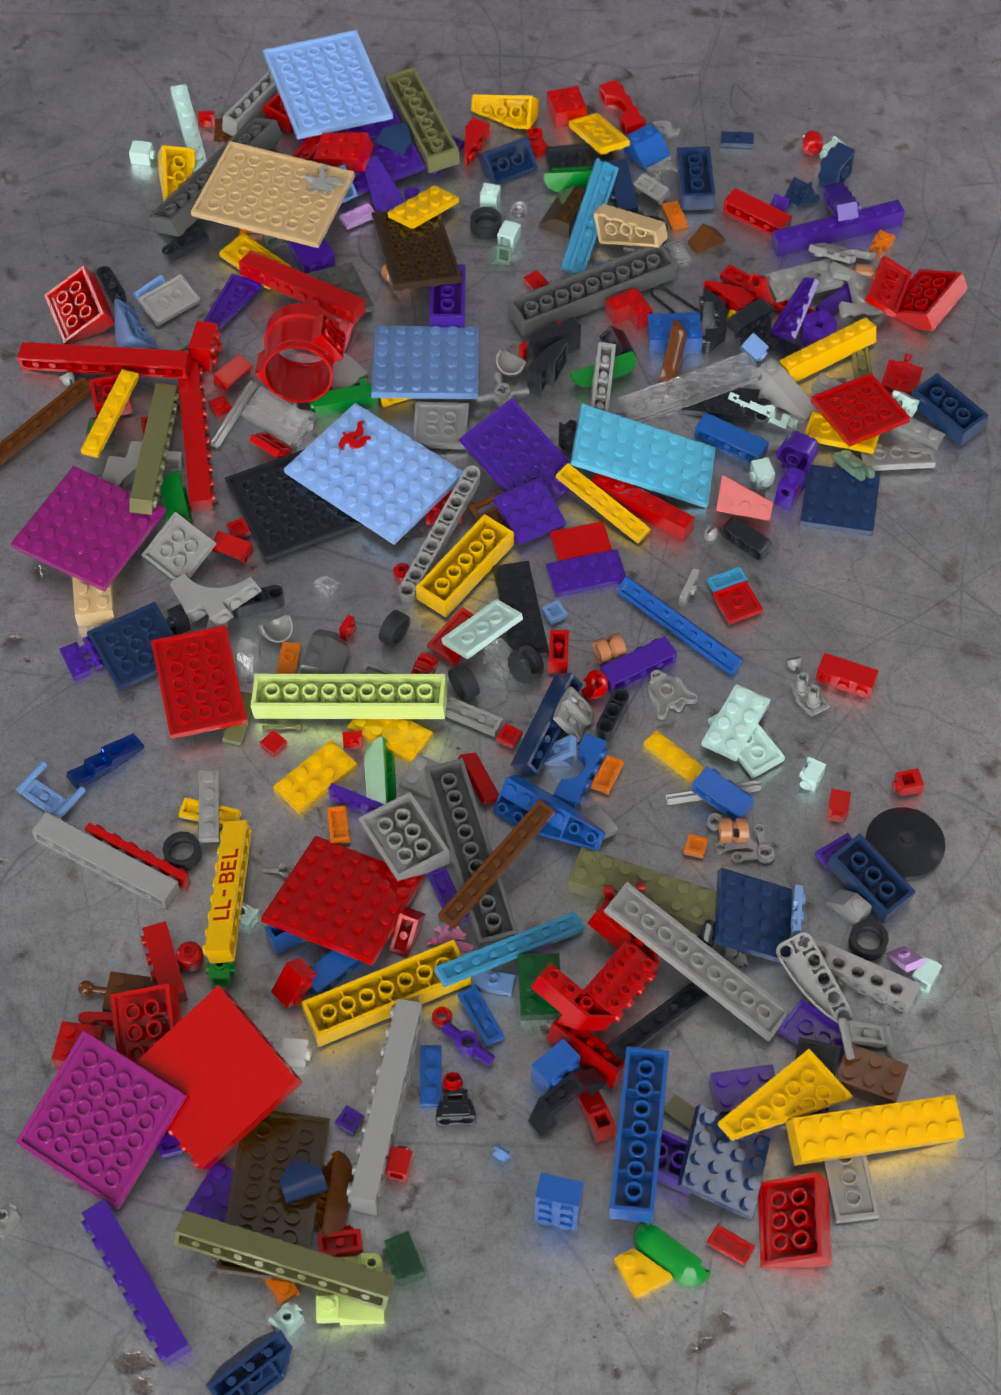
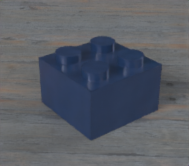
(836, 165)

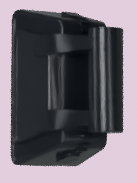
(457, 1110)

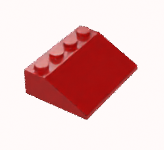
(930, 298)
(79, 306)
(144, 1017)
(795, 1222)

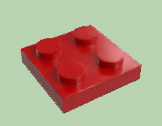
(737, 602)

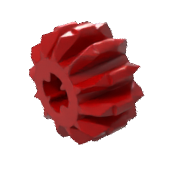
(425, 664)

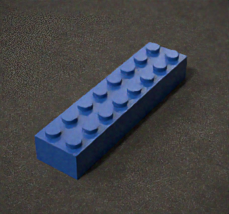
(639, 1135)

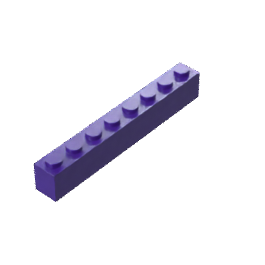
(830, 230)
(136, 1282)

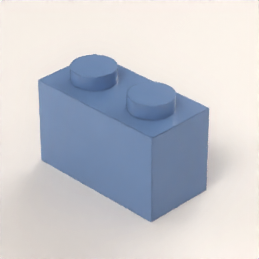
(755, 348)

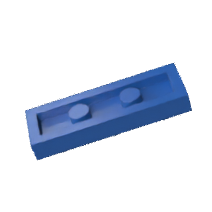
(480, 1016)
(430, 1075)

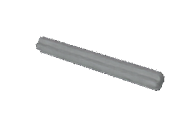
(233, 414)
(689, 796)

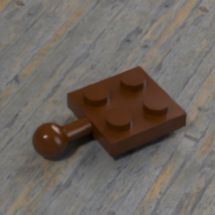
(117, 983)

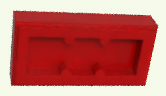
(535, 280)
(730, 1244)

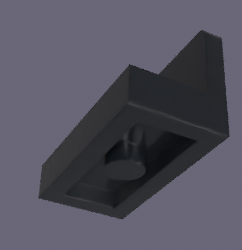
(616, 336)

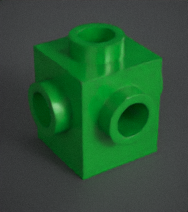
(221, 973)

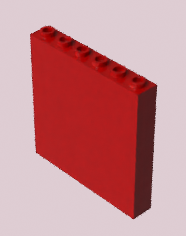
(225, 1071)

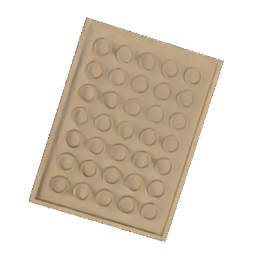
(270, 195)

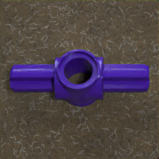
(461, 1037)

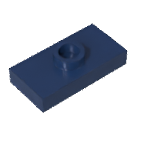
(737, 139)

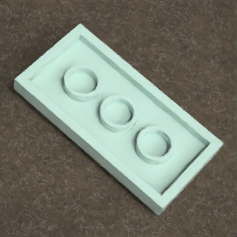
(482, 629)
(735, 722)
(759, 753)

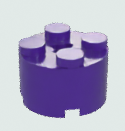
(817, 326)
(797, 451)

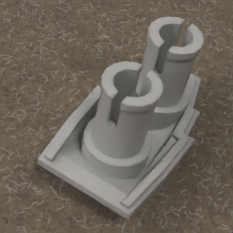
(808, 695)

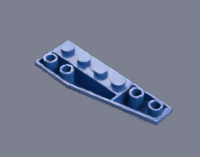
(566, 825)

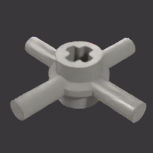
(502, 392)

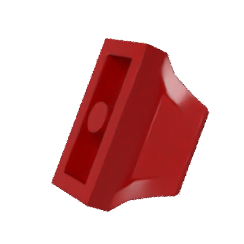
(341, 1243)

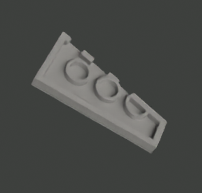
(897, 458)

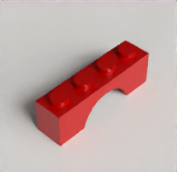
(614, 96)

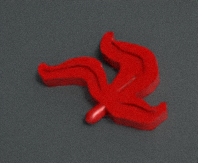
(349, 438)

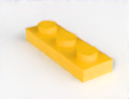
(190, 811)

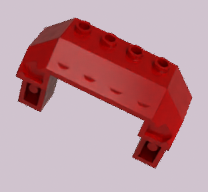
(612, 986)

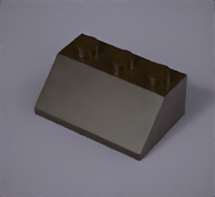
(563, 211)

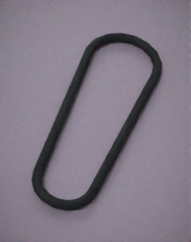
(658, 286)

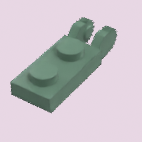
(853, 465)

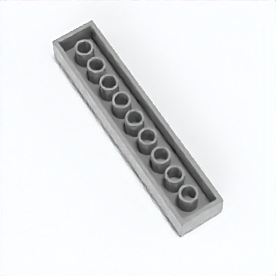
(386, 1107)

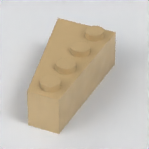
(628, 228)

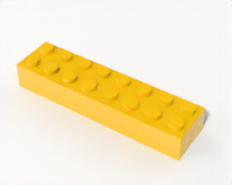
(372, 996)
(874, 1129)

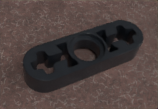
(110, 280)

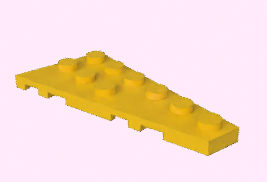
(792, 1093)

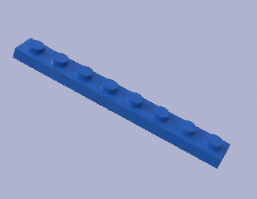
(680, 625)

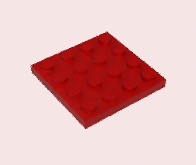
(860, 409)

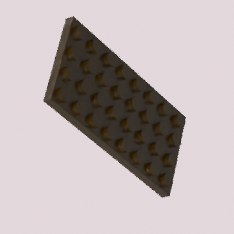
(416, 255)
(255, 1190)

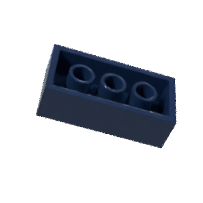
(695, 178)
(949, 409)
(871, 877)

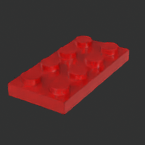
(888, 286)

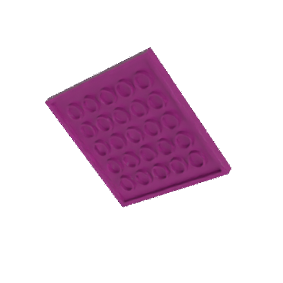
(86, 529)
(101, 1119)

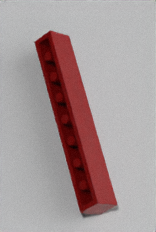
(302, 286)

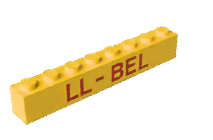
(227, 892)

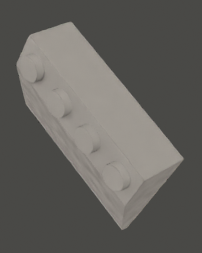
(405, 838)

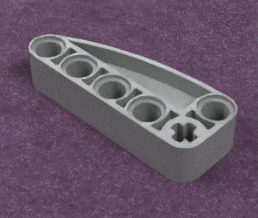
(807, 976)

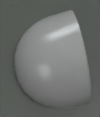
(509, 363)
(278, 629)

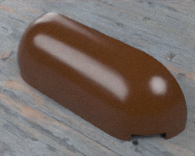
(673, 352)
(333, 1203)

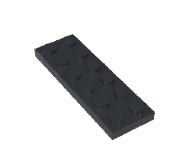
(517, 590)

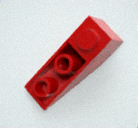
(476, 134)
(733, 296)
(597, 1116)

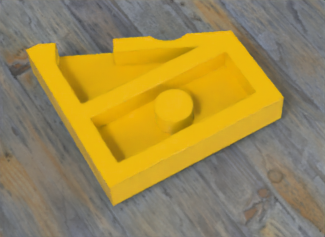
(640, 1272)

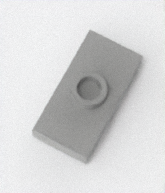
(689, 588)

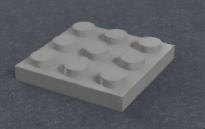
(440, 424)
(178, 548)

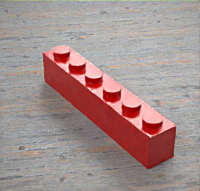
(647, 507)

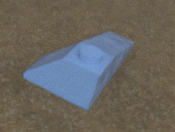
(128, 330)

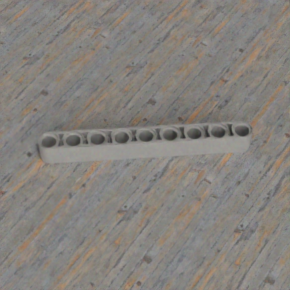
(440, 526)

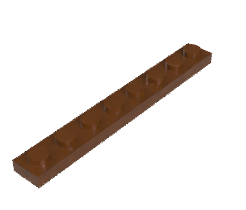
(44, 419)
(496, 864)

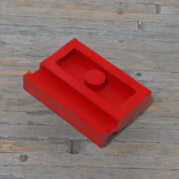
(271, 444)

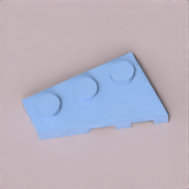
(797, 914)

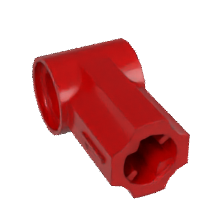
(761, 290)

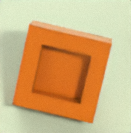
(695, 846)

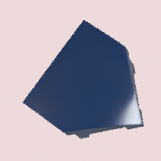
(396, 138)
(801, 194)
(301, 1181)

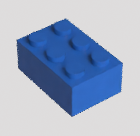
(659, 329)
(558, 1201)

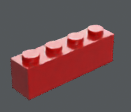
(755, 212)
(162, 957)
(591, 1050)

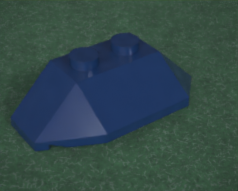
(254, 1367)

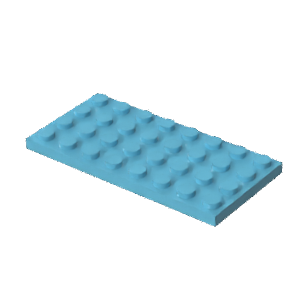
(643, 455)

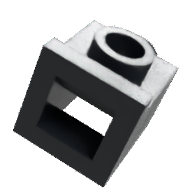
(178, 620)

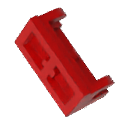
(231, 372)
(232, 546)

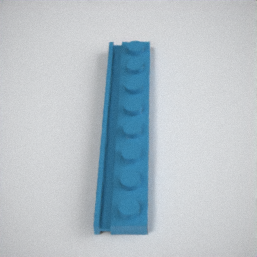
(584, 229)

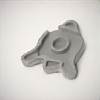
(668, 693)

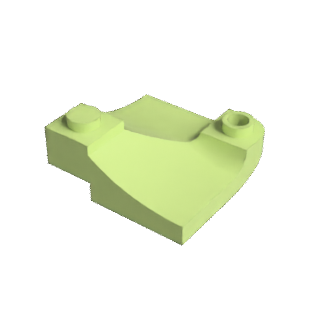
(338, 1309)

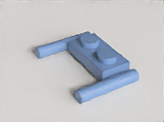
(44, 796)

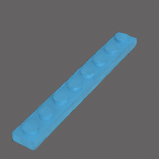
(508, 949)

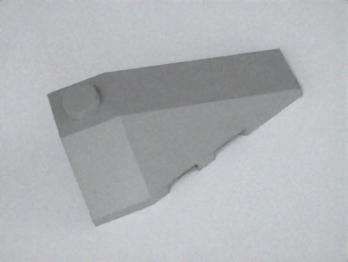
(782, 390)

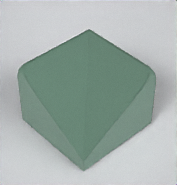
(500, 255)

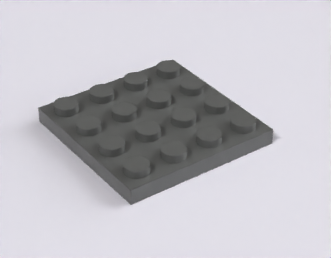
(345, 278)

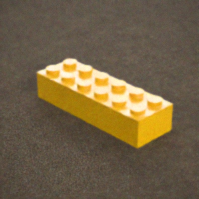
(465, 565)

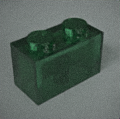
(404, 1259)

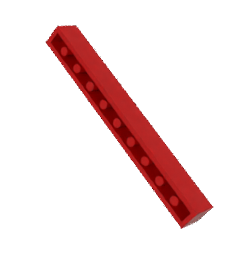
(104, 360)
(196, 441)

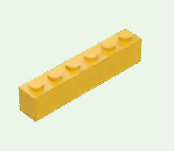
(830, 349)

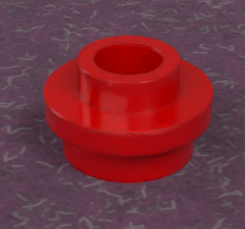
(534, 133)
(397, 571)
(441, 1011)
(452, 1081)

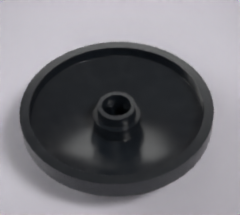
(907, 841)

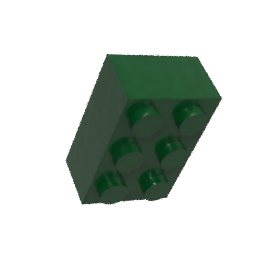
(531, 1003)

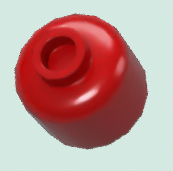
(812, 143)
(190, 956)

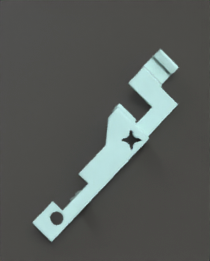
(785, 420)

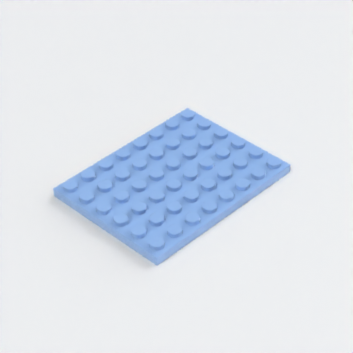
(327, 84)
(381, 484)

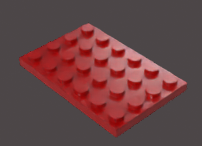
(198, 682)

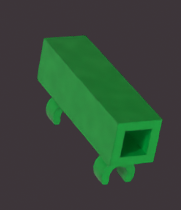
(341, 399)

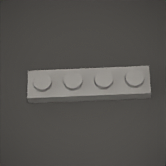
(208, 806)

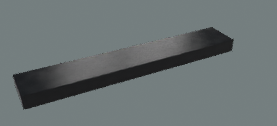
(658, 1020)

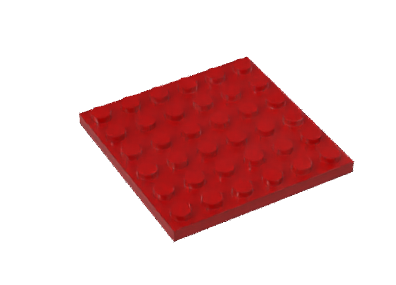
(341, 900)

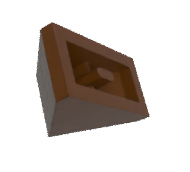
(705, 238)

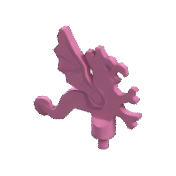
(446, 936)

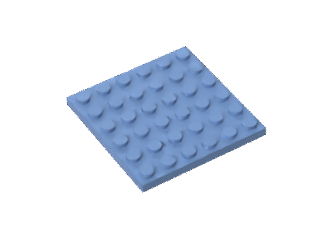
(425, 362)

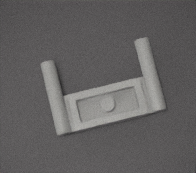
(867, 1035)

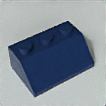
(508, 161)

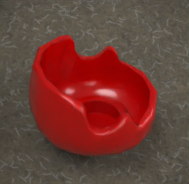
(596, 685)

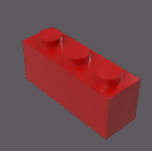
(846, 675)

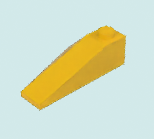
(510, 110)
(174, 167)

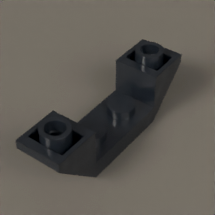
(713, 305)
(561, 1095)

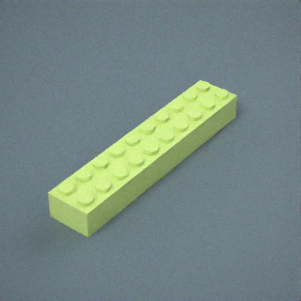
(349, 696)

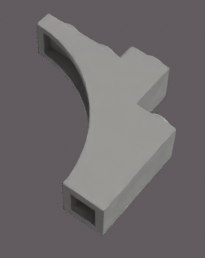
(122, 470)
(215, 602)

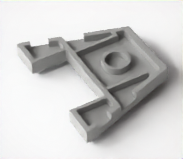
(839, 252)
(858, 288)

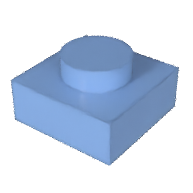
(554, 612)

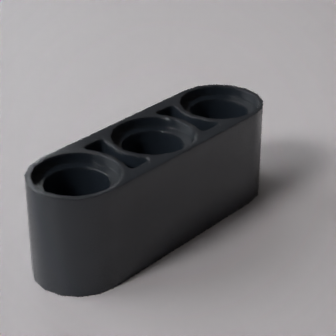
(750, 317)
(746, 538)
(268, 599)
(616, 708)

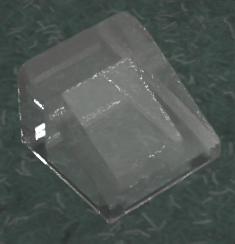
(326, 585)

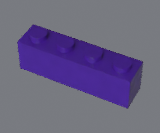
(841, 201)
(639, 663)

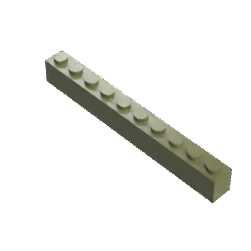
(153, 449)
(284, 1260)

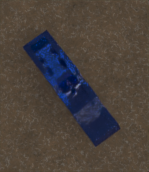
(106, 761)

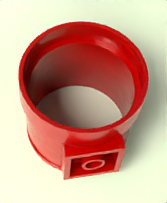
(300, 328)

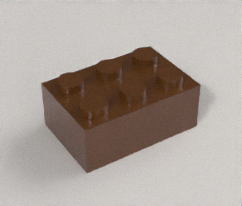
(872, 1076)

